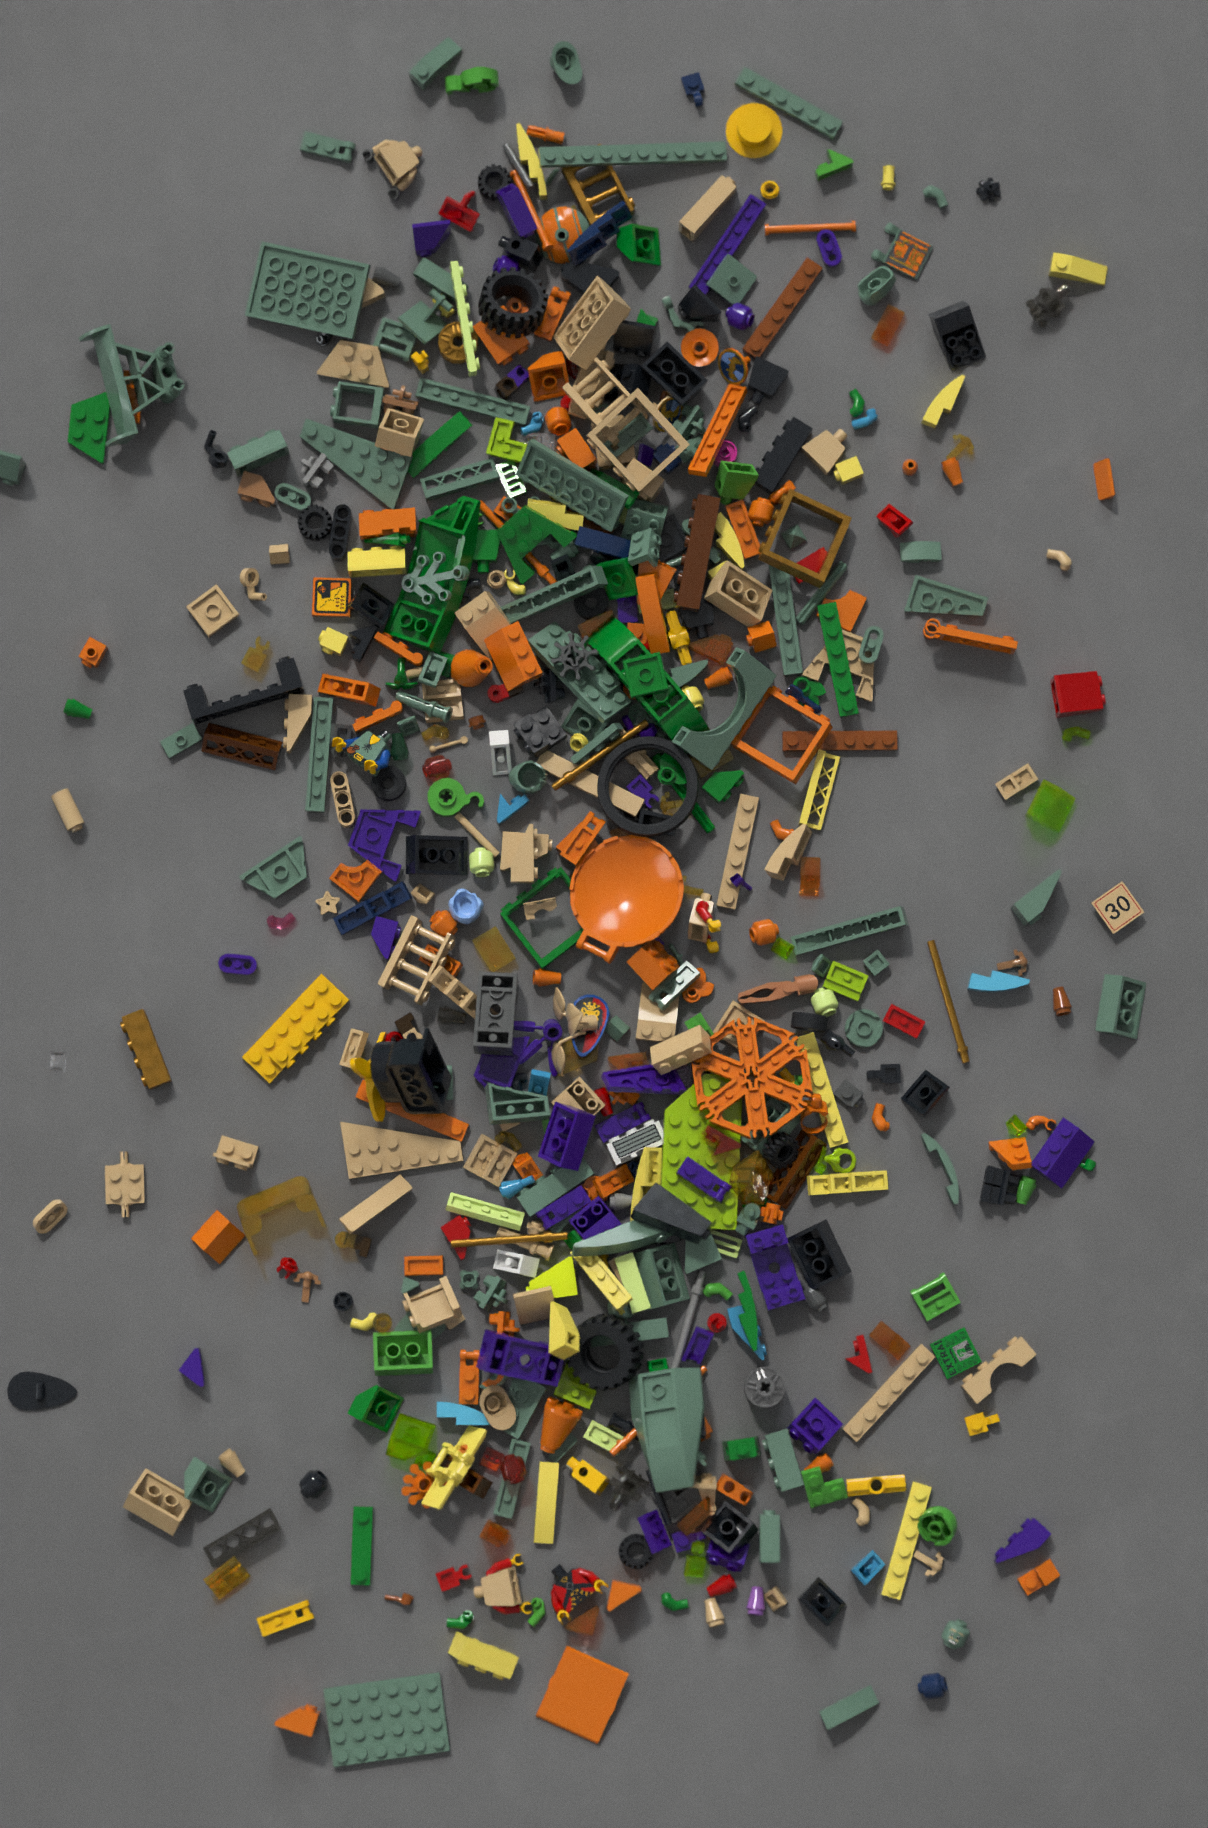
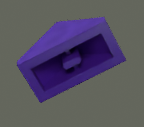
(193, 1368)

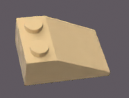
(482, 618)
(652, 1022)

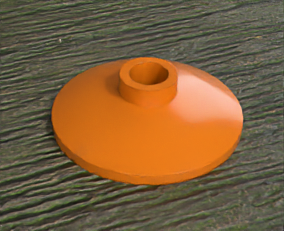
(706, 340)

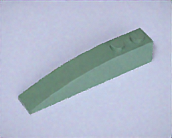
(555, 594)
(850, 930)
(620, 1239)

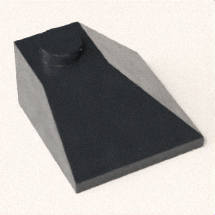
(698, 307)
(729, 1528)

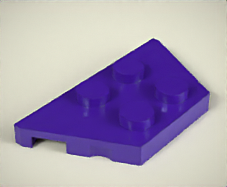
(498, 1068)

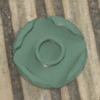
(863, 1028)

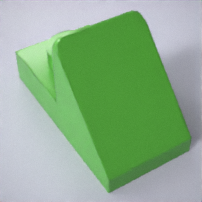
(837, 164)

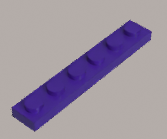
(729, 241)

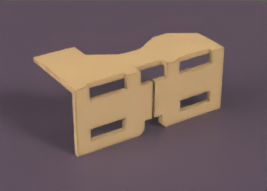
(532, 908)

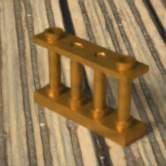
(586, 204)

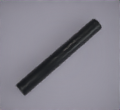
(660, 1501)

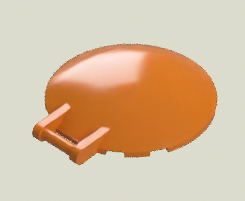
(625, 893)

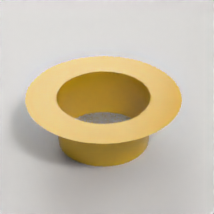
(754, 130)

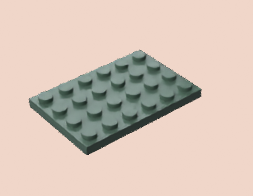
(307, 290)
(386, 1719)

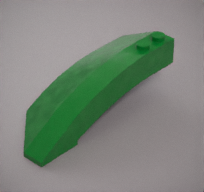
(447, 531)

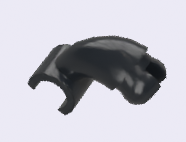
(471, 585)

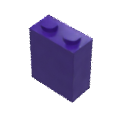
(516, 210)

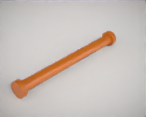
(810, 228)
(547, 245)

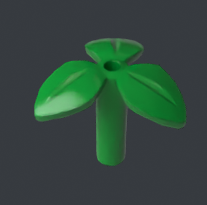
(400, 679)

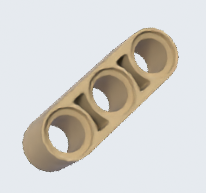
(342, 809)

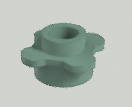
(470, 1284)

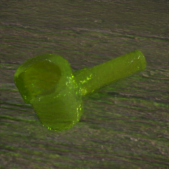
(820, 1167)

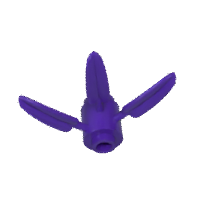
(534, 1046)

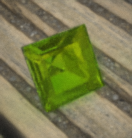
(782, 948)
(1015, 1126)
(429, 1456)

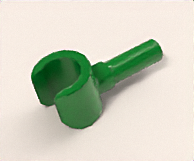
(1089, 1165)

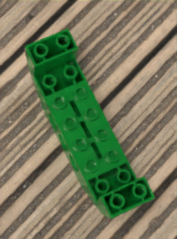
(668, 708)

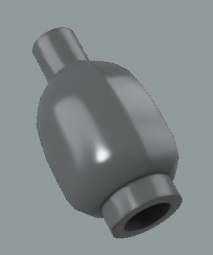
(814, 1298)

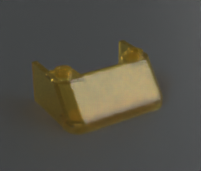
(295, 1189)

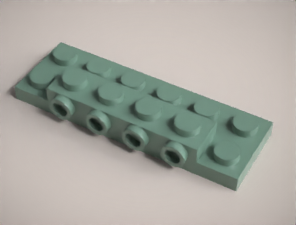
(597, 689)

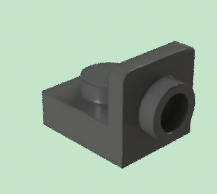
(849, 1094)

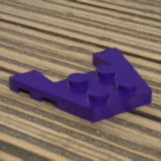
(374, 833)

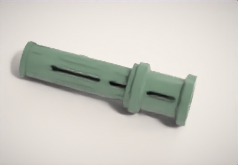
(432, 708)

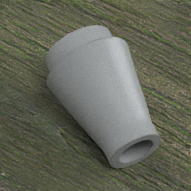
(619, 1201)

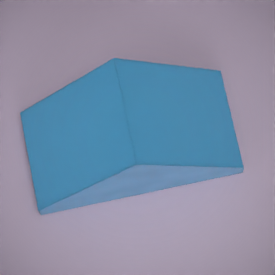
(868, 1567)

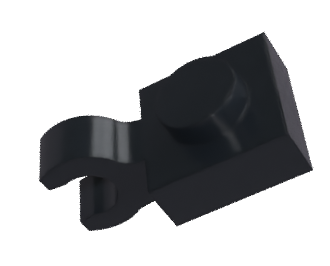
(888, 1073)

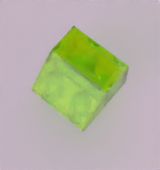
(1050, 805)

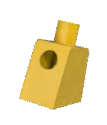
(593, 1480)

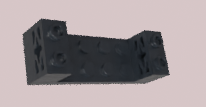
(202, 712)

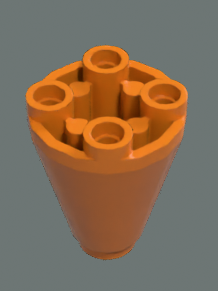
(470, 668)
(557, 1423)

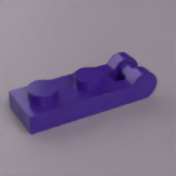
(622, 1122)
(703, 1179)
(564, 1207)

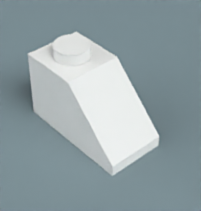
(500, 752)
(516, 1263)

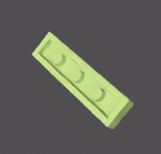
(485, 1211)

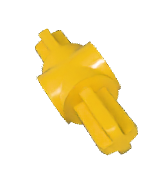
(678, 638)

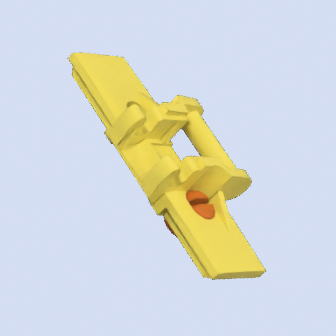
(462, 1456)

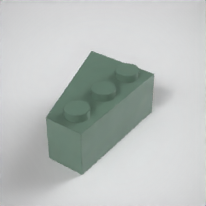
(514, 1106)

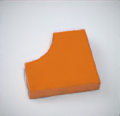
(848, 608)
(356, 880)

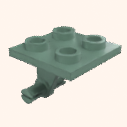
(423, 321)

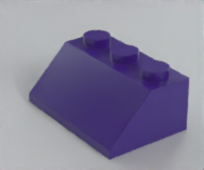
(566, 1136)
(1062, 1153)

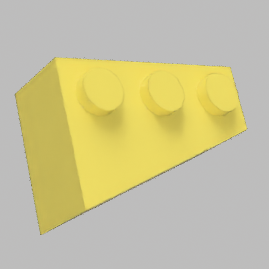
(483, 1656)

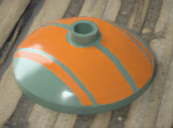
(561, 220)

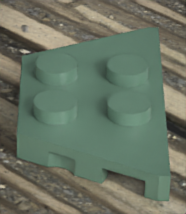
(279, 871)

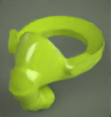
(834, 1160)

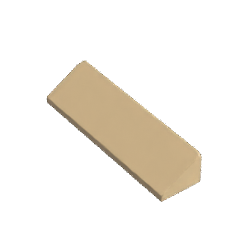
(375, 1204)

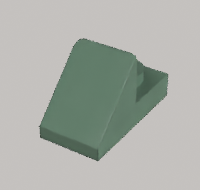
(432, 669)

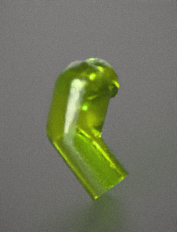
(1075, 731)

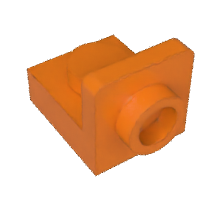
(526, 1166)

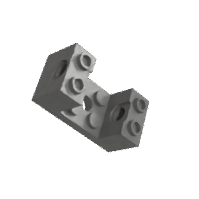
(495, 1032)

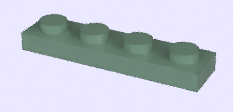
(508, 1492)

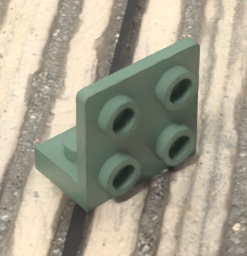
(643, 516)

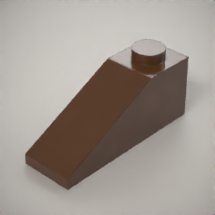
(472, 1480)

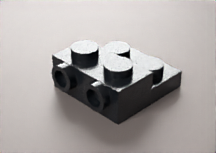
(539, 731)

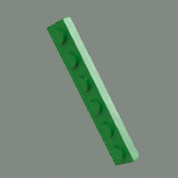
(837, 659)

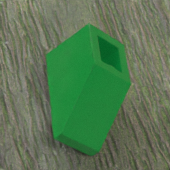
(721, 784)

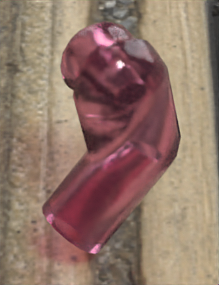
(280, 923)

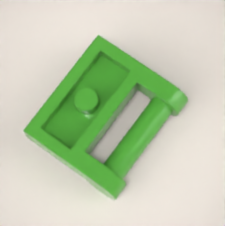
(937, 1303)

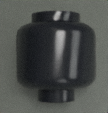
(313, 1484)

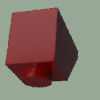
(458, 1229)

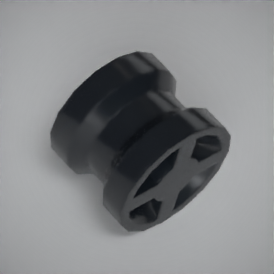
(341, 1299)

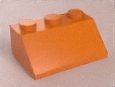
(513, 656)

